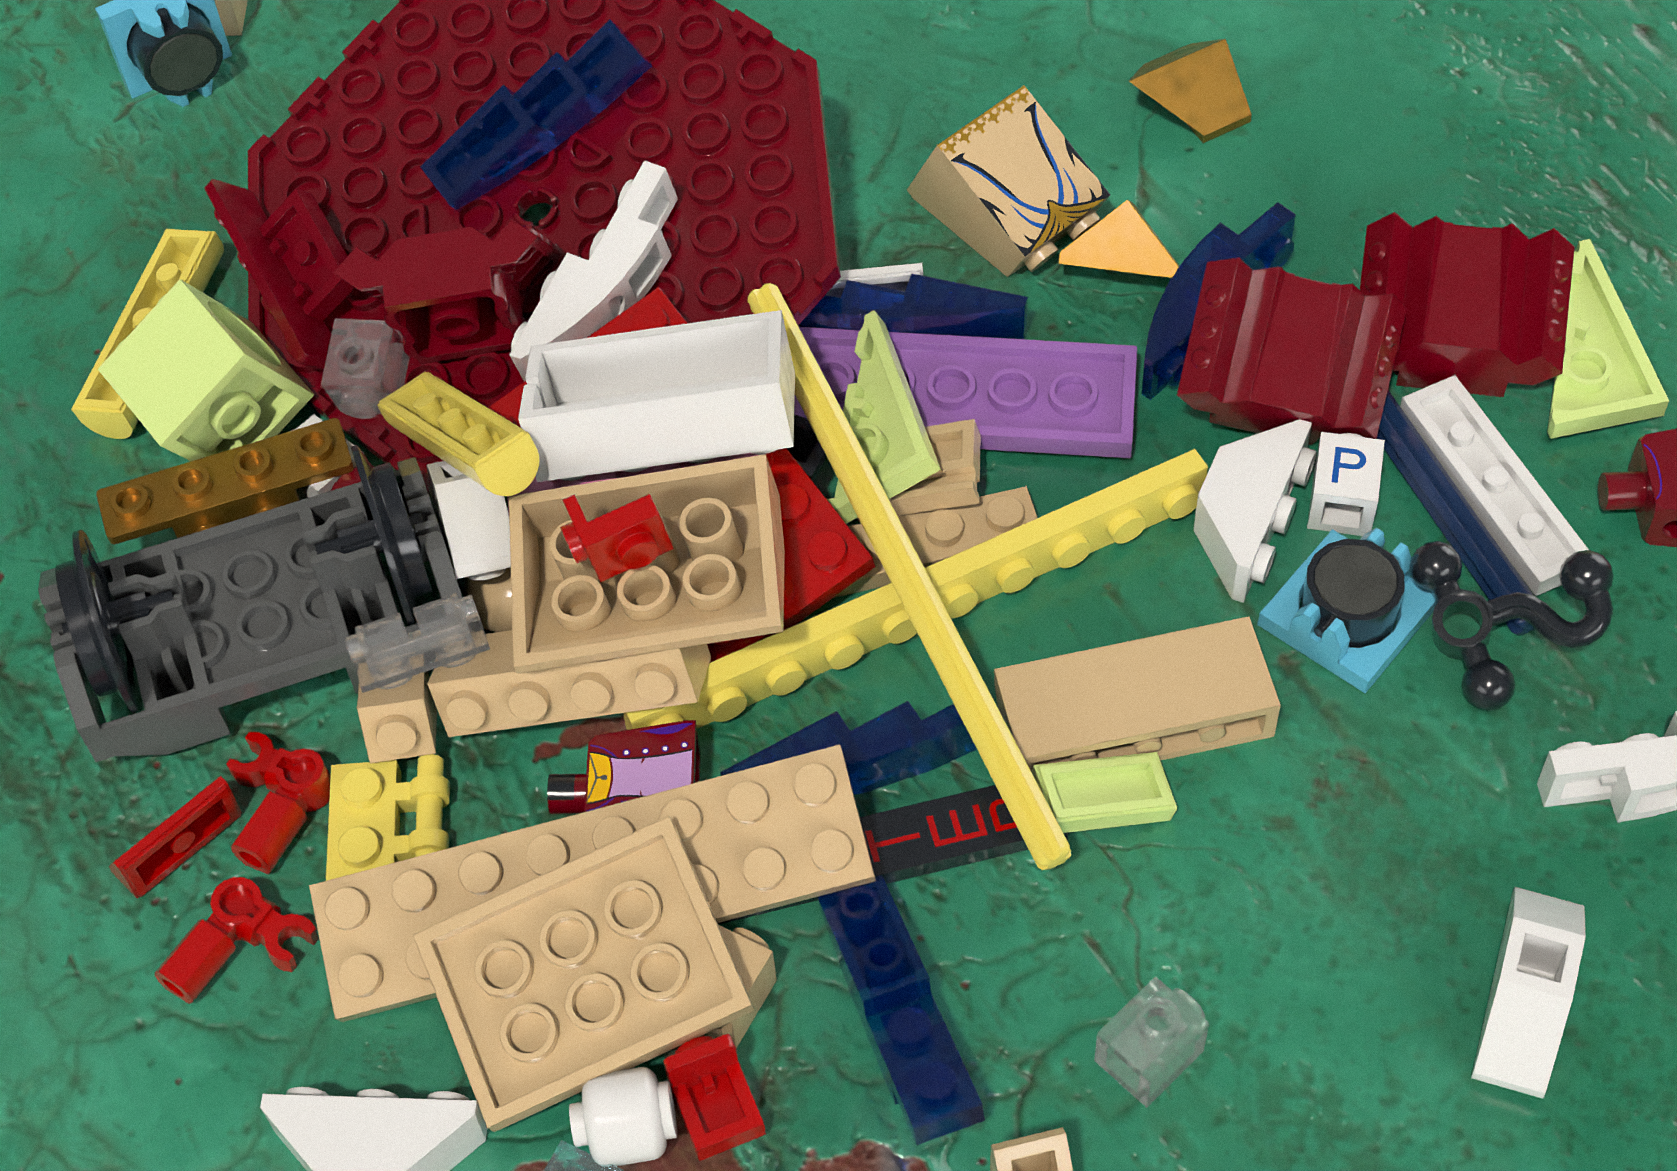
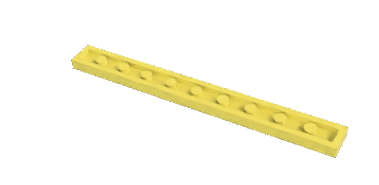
(962, 581)

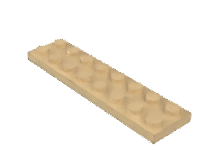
(750, 836)

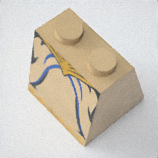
(1010, 185)

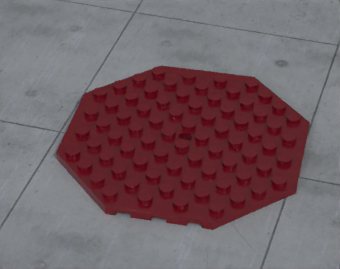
(718, 109)

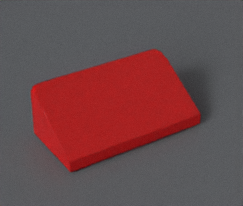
(177, 838)

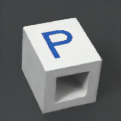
(1345, 483)

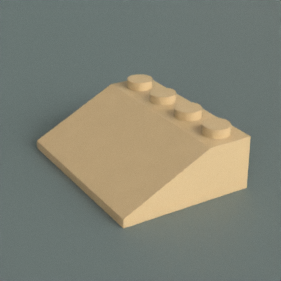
(709, 589)

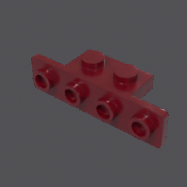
(289, 261)

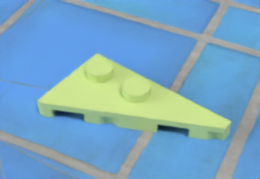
(1604, 364)
(884, 418)

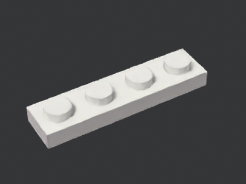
(1494, 482)

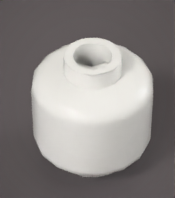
(624, 1117)

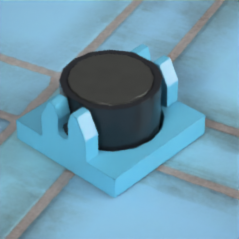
(165, 45)
(1349, 607)

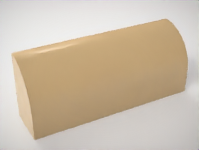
(1142, 696)

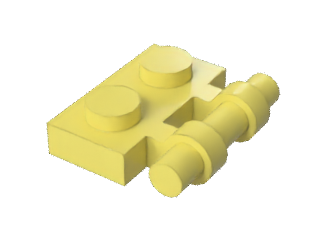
(367, 811)

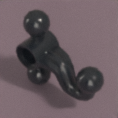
(1487, 681)

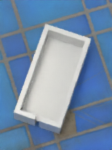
(660, 396)

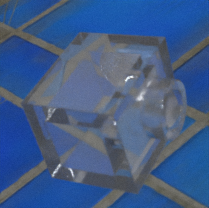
(363, 365)
(1152, 1040)

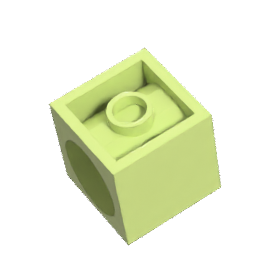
(203, 377)

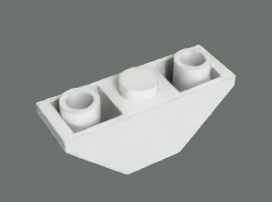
(1249, 500)
(471, 523)
(1530, 992)
(375, 1129)

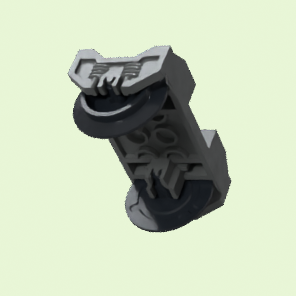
(236, 608)

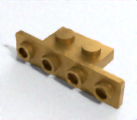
(225, 484)

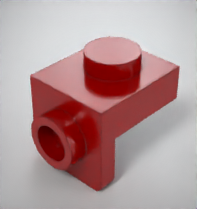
(617, 540)
(713, 1095)

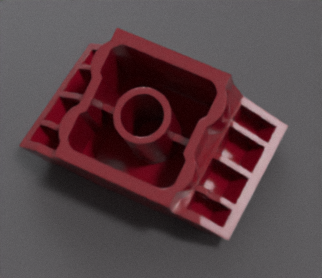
(454, 287)
(1474, 301)
(1289, 351)

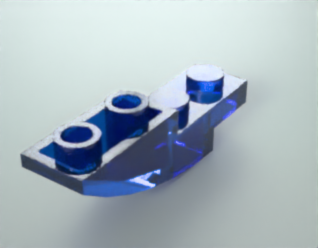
(1261, 246)
(900, 1011)

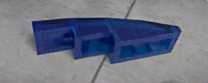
(526, 125)
(925, 308)
(880, 750)

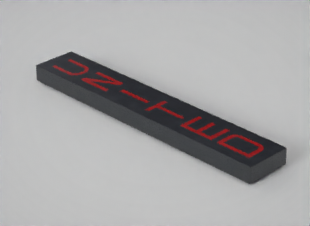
(936, 836)

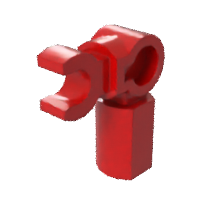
(296, 785)
(237, 914)

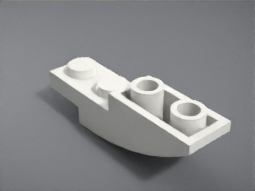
(618, 274)
(1633, 774)

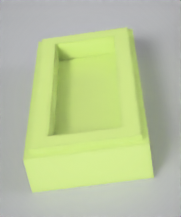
(1106, 791)

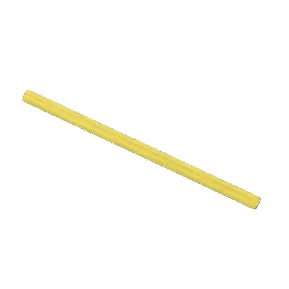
(920, 597)

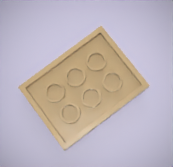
(582, 973)

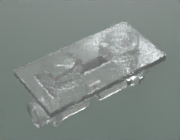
(446, 637)

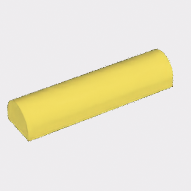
(179, 255)
(463, 434)

